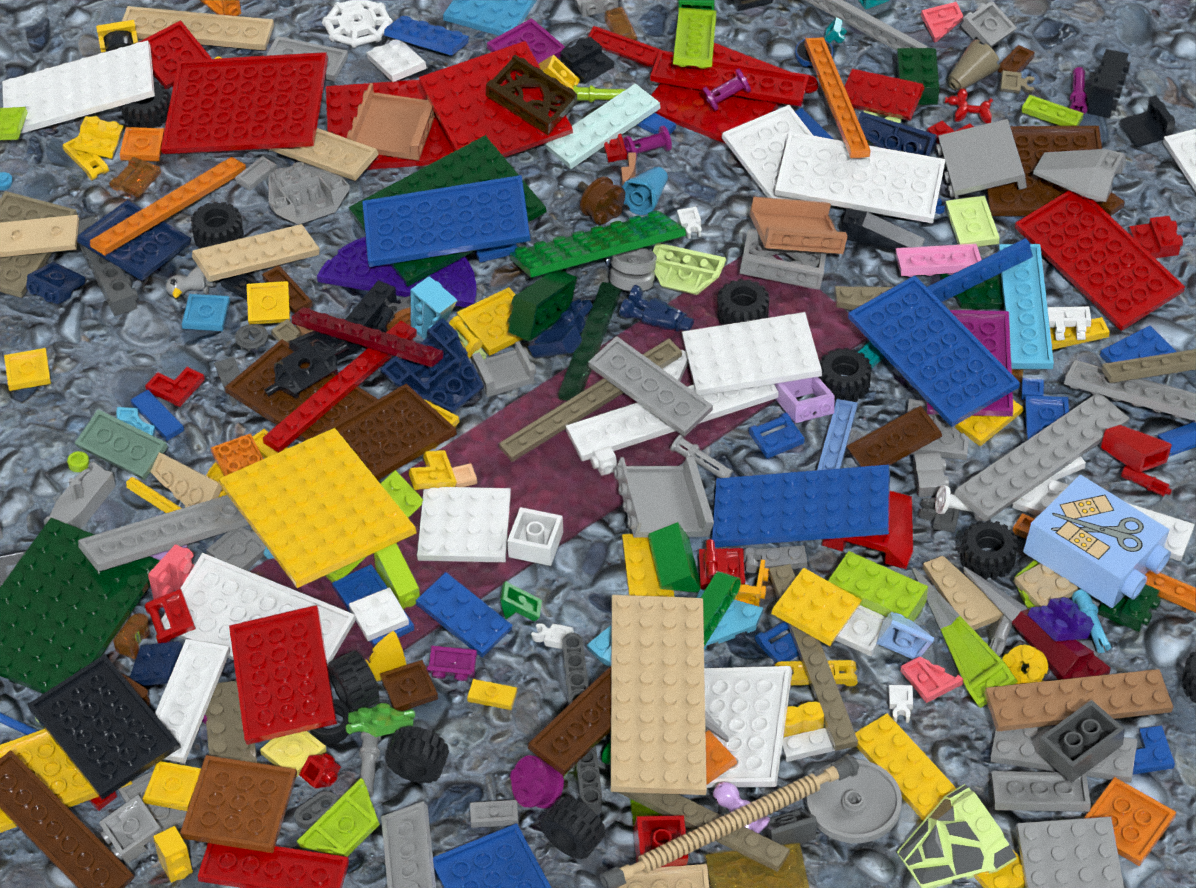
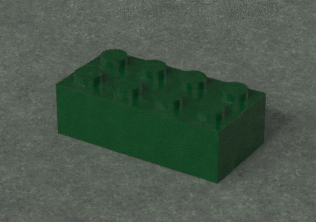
(541, 304)

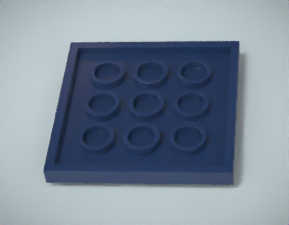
(143, 253)

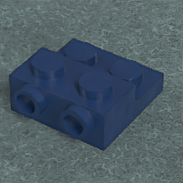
(54, 282)

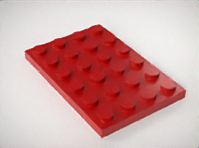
(282, 675)

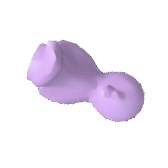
(728, 797)

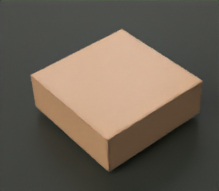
(464, 475)

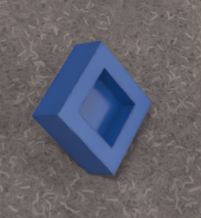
(1032, 387)

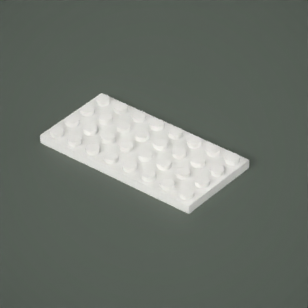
(82, 86)
(882, 184)
(229, 595)

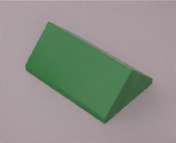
(674, 559)

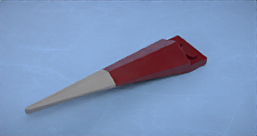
(1064, 658)

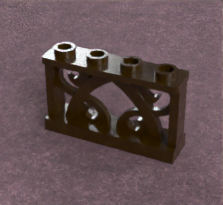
(531, 78)

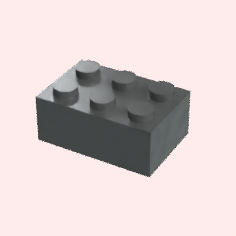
(1081, 741)

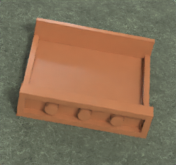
(392, 124)
(796, 225)

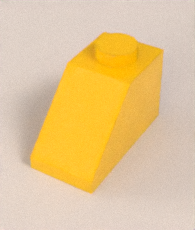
(555, 68)

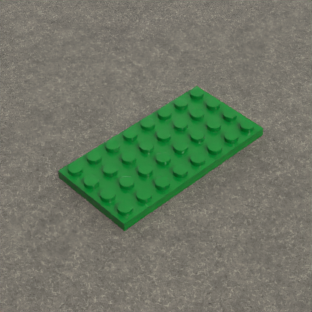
(596, 244)

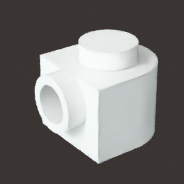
(604, 460)

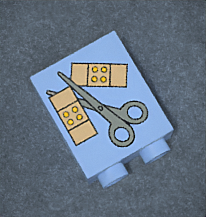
(1098, 542)

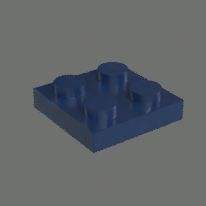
(155, 663)

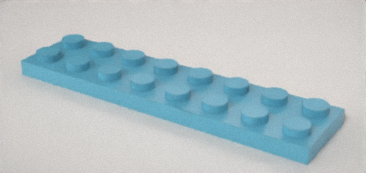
(1028, 313)

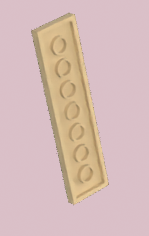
(205, 27)

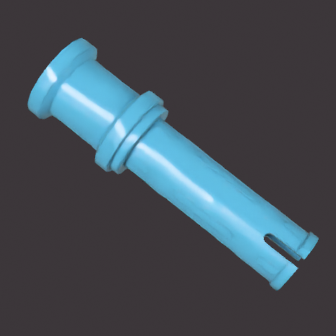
(1086, 605)

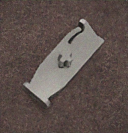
(83, 496)

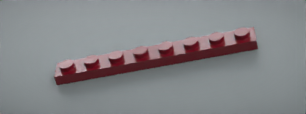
(367, 337)

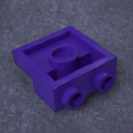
(1062, 620)

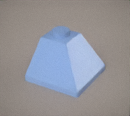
(903, 636)

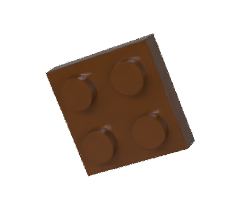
(408, 686)

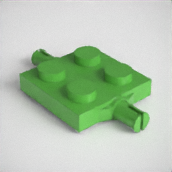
(379, 720)

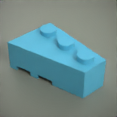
(429, 305)

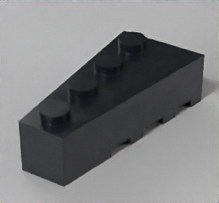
(1107, 83)

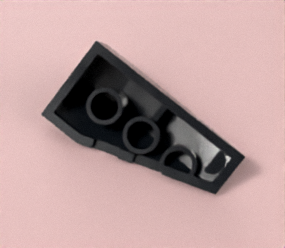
(877, 231)

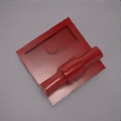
(723, 560)

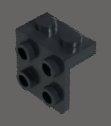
(1149, 125)

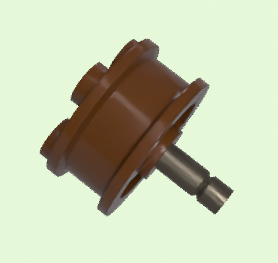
(601, 200)

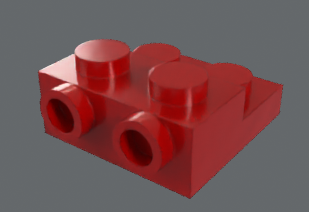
(1158, 236)

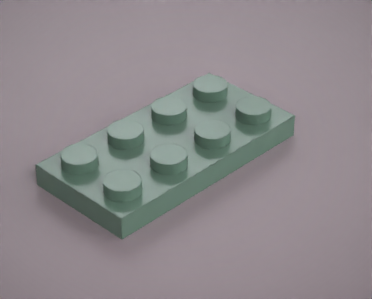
(120, 444)

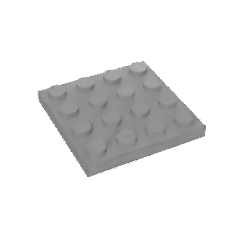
(1069, 854)

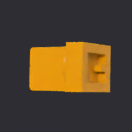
(754, 594)

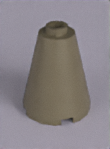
(973, 66)

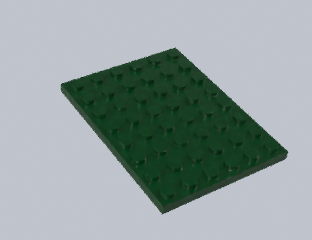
(467, 165)
(61, 609)

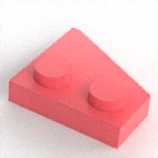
(941, 19)
(929, 679)

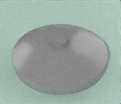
(857, 806)

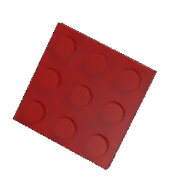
(171, 46)

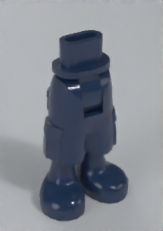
(655, 312)

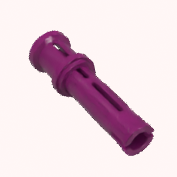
(1078, 96)

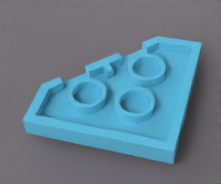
(737, 619)

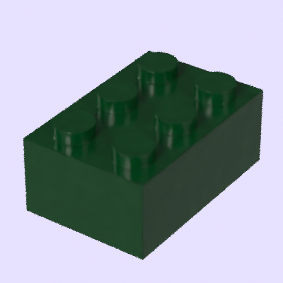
(921, 67)

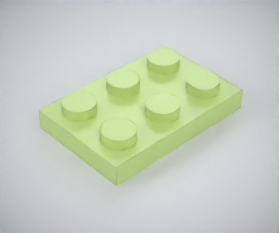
(972, 221)

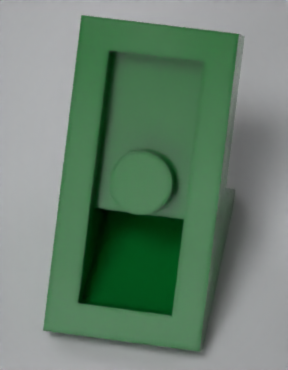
(517, 600)

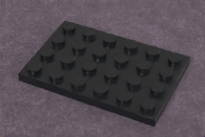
(103, 726)

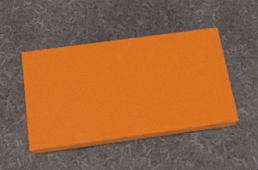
(236, 454)

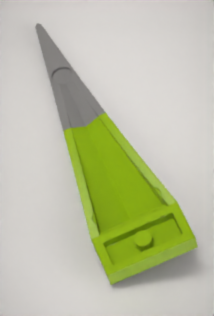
(974, 658)

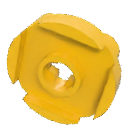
(1029, 655)

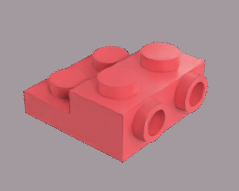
(171, 571)

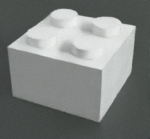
(535, 536)

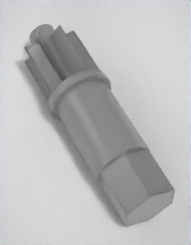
(1001, 634)

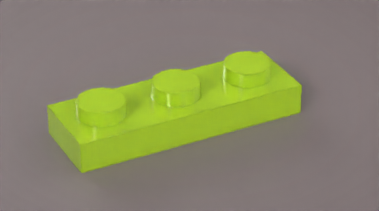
(1051, 112)

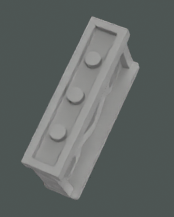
(763, 265)

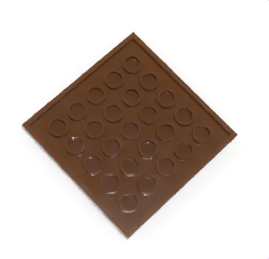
(1031, 145)

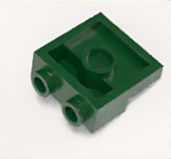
(1133, 612)

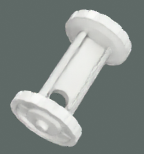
(945, 500)

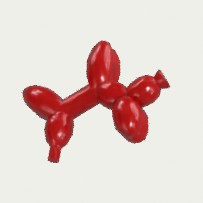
(964, 108)

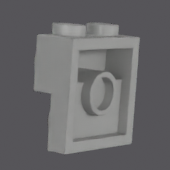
(988, 24)
(130, 829)

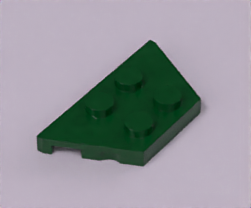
(981, 296)

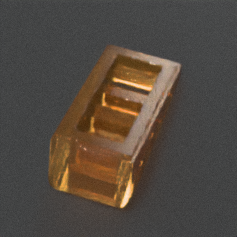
(617, 15)

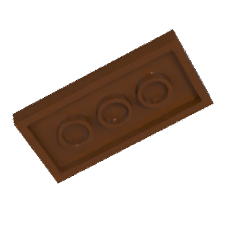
(895, 439)

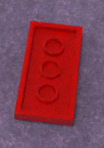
(883, 94)

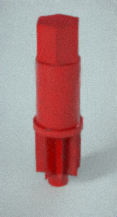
(1142, 479)

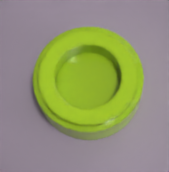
(78, 461)

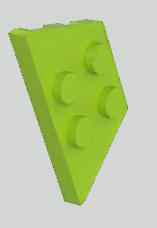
(343, 824)

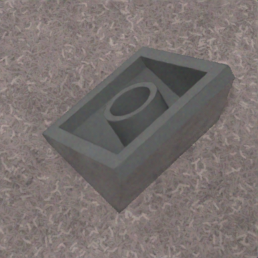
(791, 827)

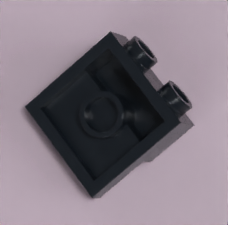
(586, 59)

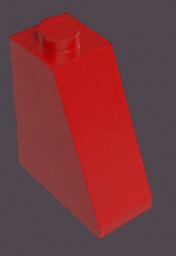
(1135, 448)

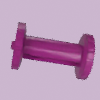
(727, 89)
(650, 142)

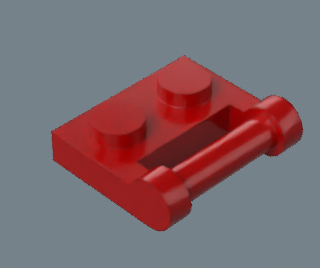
(176, 612)

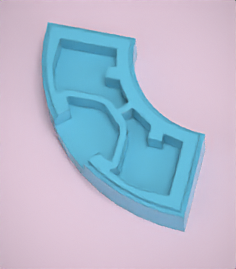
(131, 417)

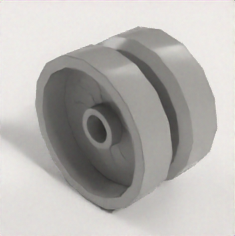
(633, 268)

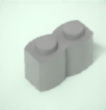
(929, 473)

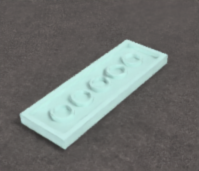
(603, 125)

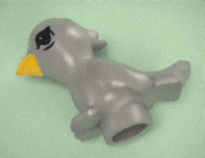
(196, 280)

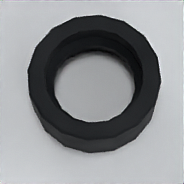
(334, 735)

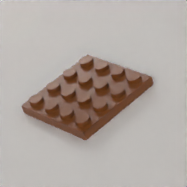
(238, 804)

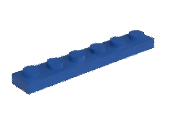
(982, 270)

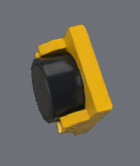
(116, 35)

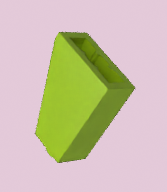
(397, 575)

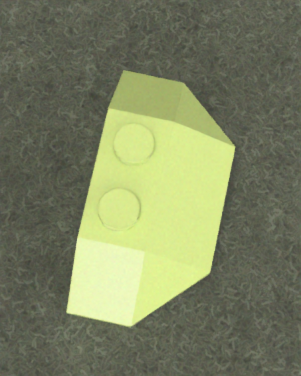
(686, 269)

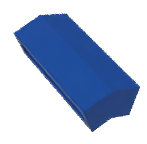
(1181, 438)

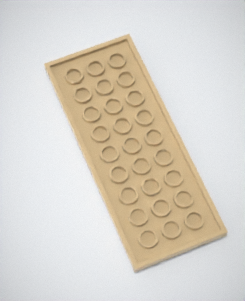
(657, 695)

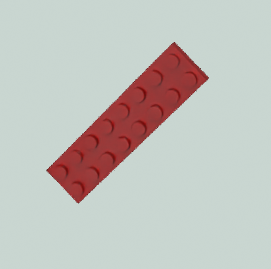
(764, 82)

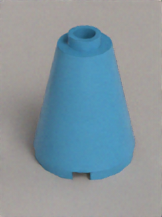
(645, 190)

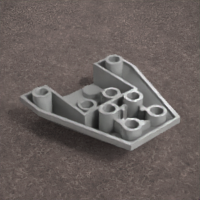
(1082, 171)
(305, 192)

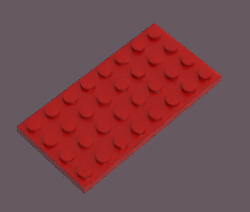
(1100, 258)

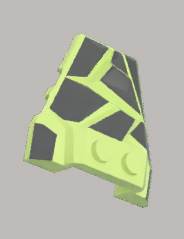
(955, 842)

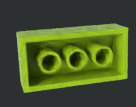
(880, 587)

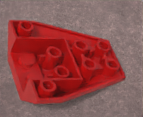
(897, 543)

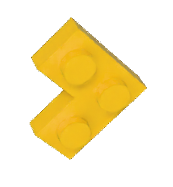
(436, 473)

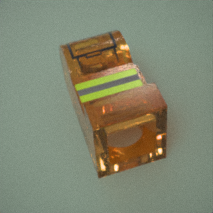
(131, 635)

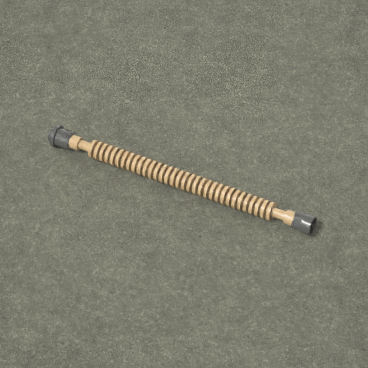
(730, 822)

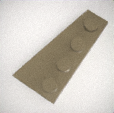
(853, 297)

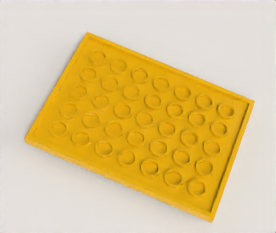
(317, 507)

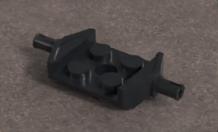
(293, 379)

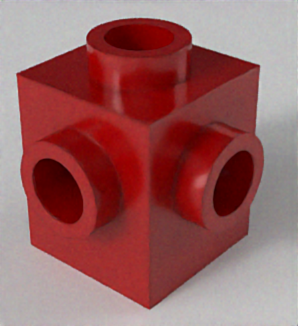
(320, 770)

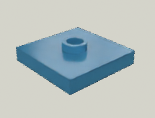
(205, 312)

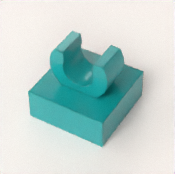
(835, 31)

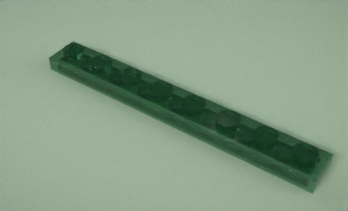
(592, 338)

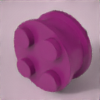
(536, 783)

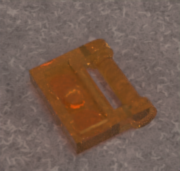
(139, 180)

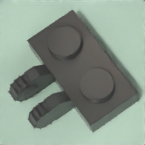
(943, 522)

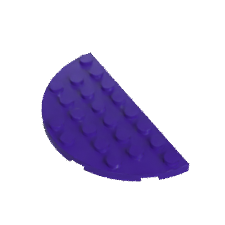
(352, 270)

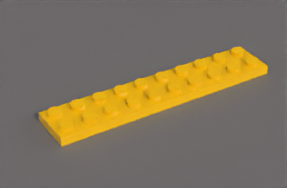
(921, 783)

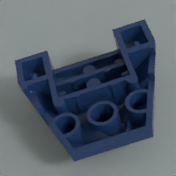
(449, 381)

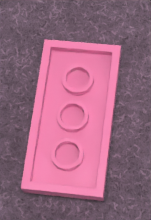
(936, 259)

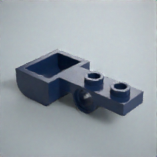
(564, 334)

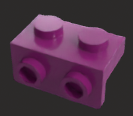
(452, 662)

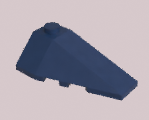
(896, 136)

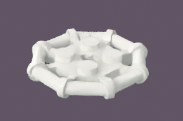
(366, 24)

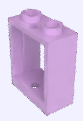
(803, 410)

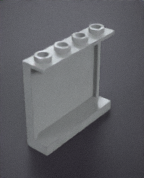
(980, 158)
(664, 496)

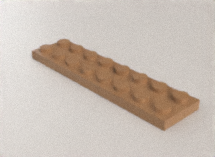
(1053, 701)

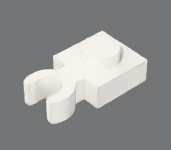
(690, 220)
(551, 636)
(901, 700)

